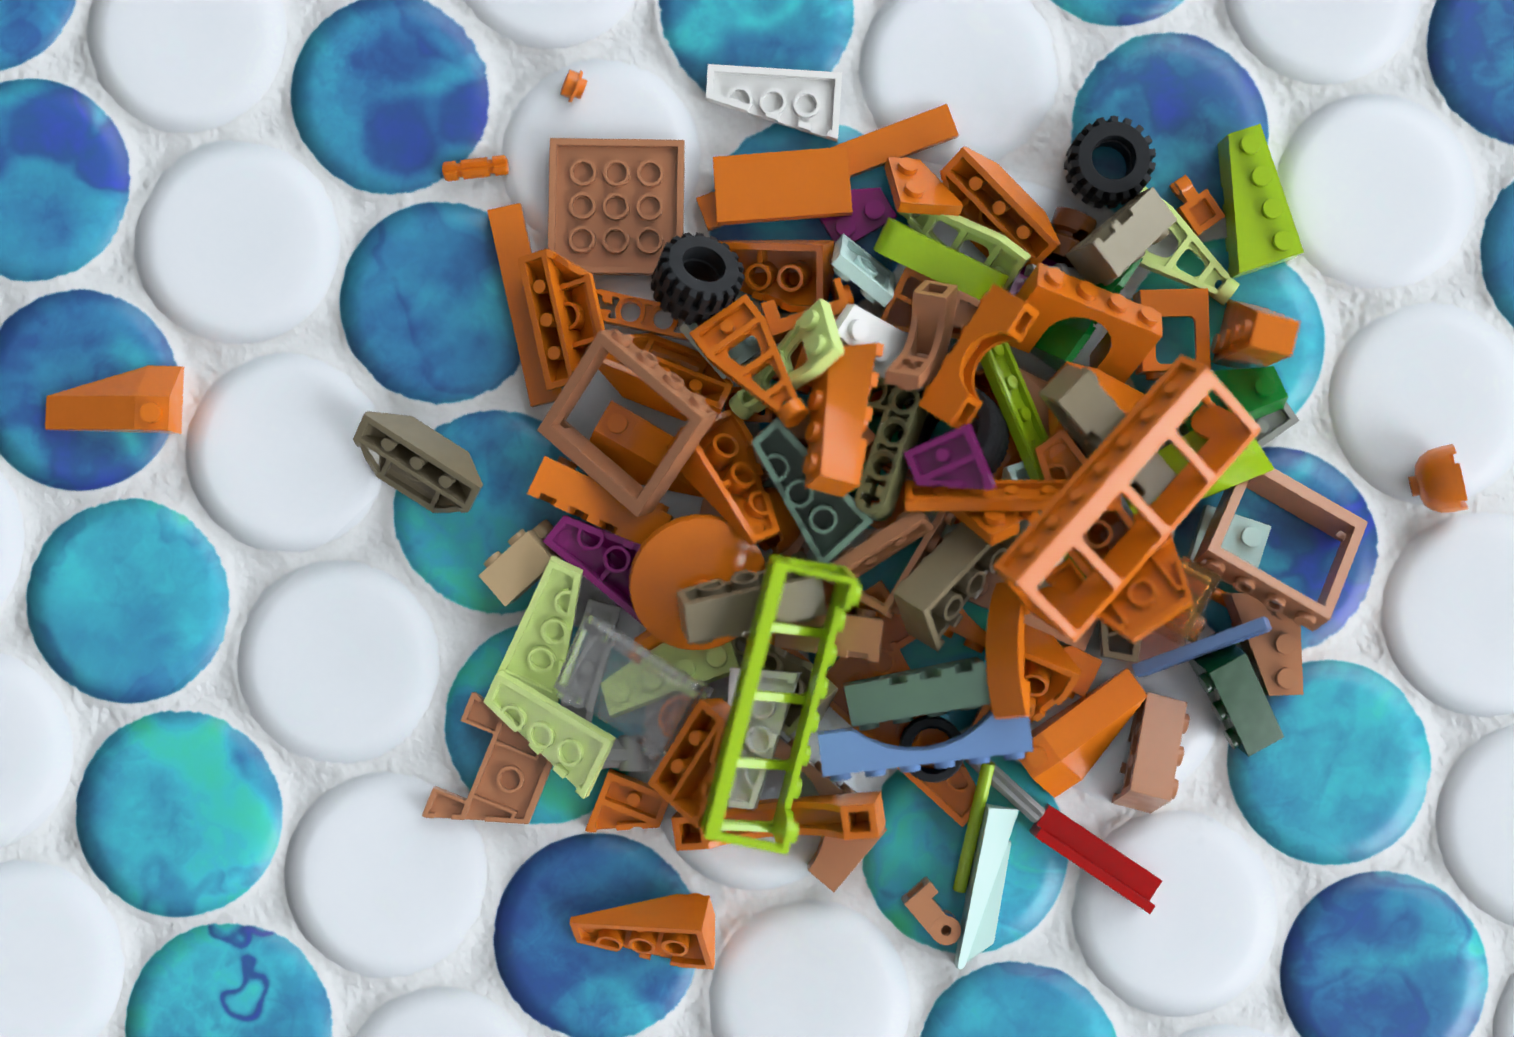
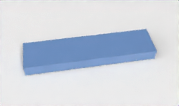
(1202, 647)

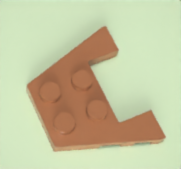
(507, 780)

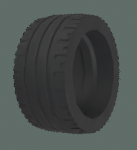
(992, 432)

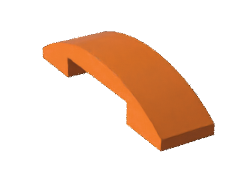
(1005, 655)

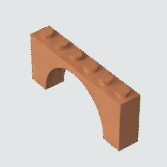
(833, 856)

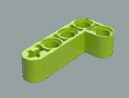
(936, 260)

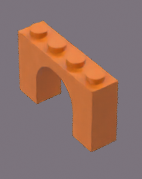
(1129, 325)

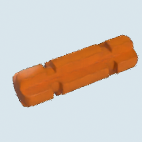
(475, 168)

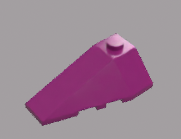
(599, 554)

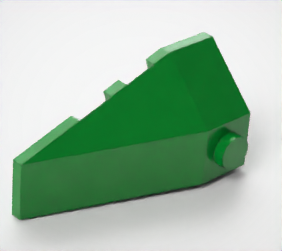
(1068, 336)

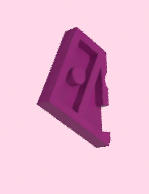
(869, 214)

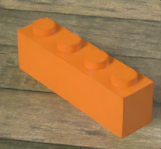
(839, 419)

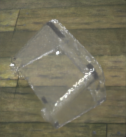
(628, 686)

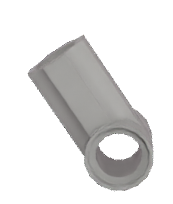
(626, 756)

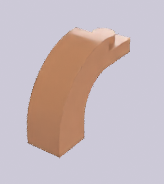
(927, 338)

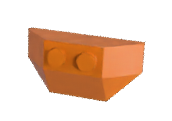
(999, 204)
(561, 311)
(673, 357)

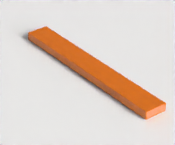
(873, 148)

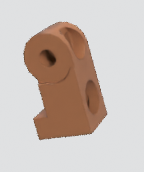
(938, 922)

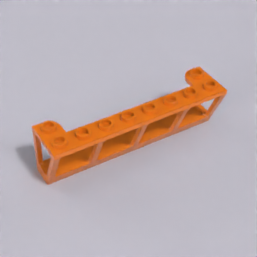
(1107, 475)

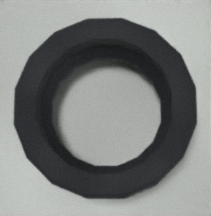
(914, 729)

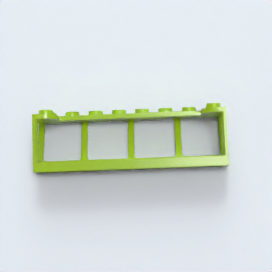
(784, 829)

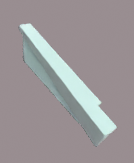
(985, 883)

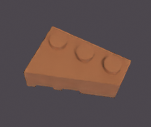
(1275, 654)
(1153, 754)

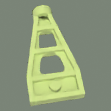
(1003, 253)
(1209, 276)
(822, 347)

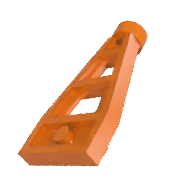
(731, 328)

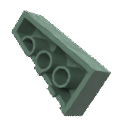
(823, 518)
(917, 692)

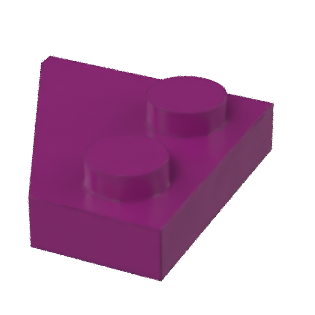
(951, 462)

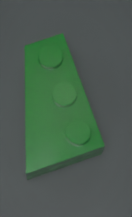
(1255, 389)

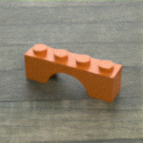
(997, 321)

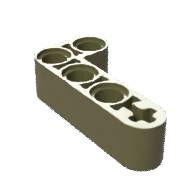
(885, 452)

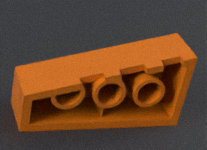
(1253, 336)

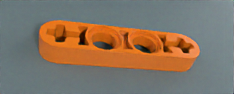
(645, 322)

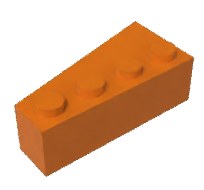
(584, 497)

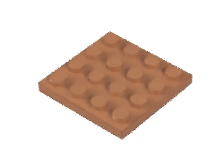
(615, 202)

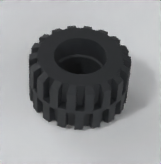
(1128, 143)
(696, 278)

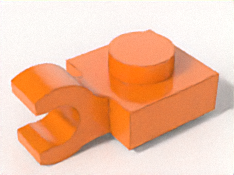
(1198, 210)

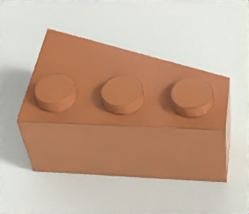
(858, 639)

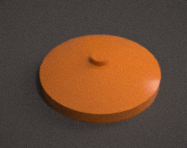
(680, 557)

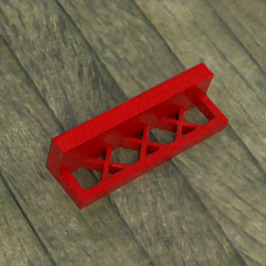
(1096, 857)

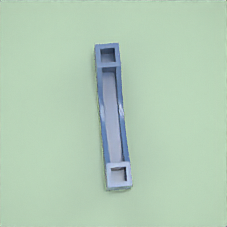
(849, 751)

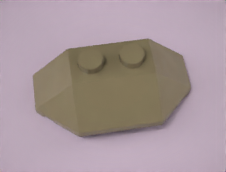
(418, 462)

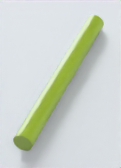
(973, 827)

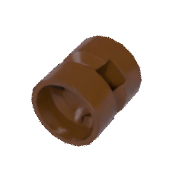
(1071, 228)

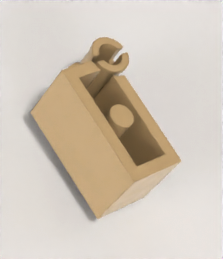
(520, 565)

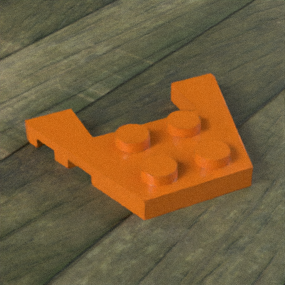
(1146, 601)

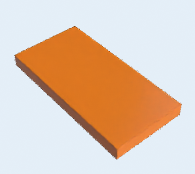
(782, 186)

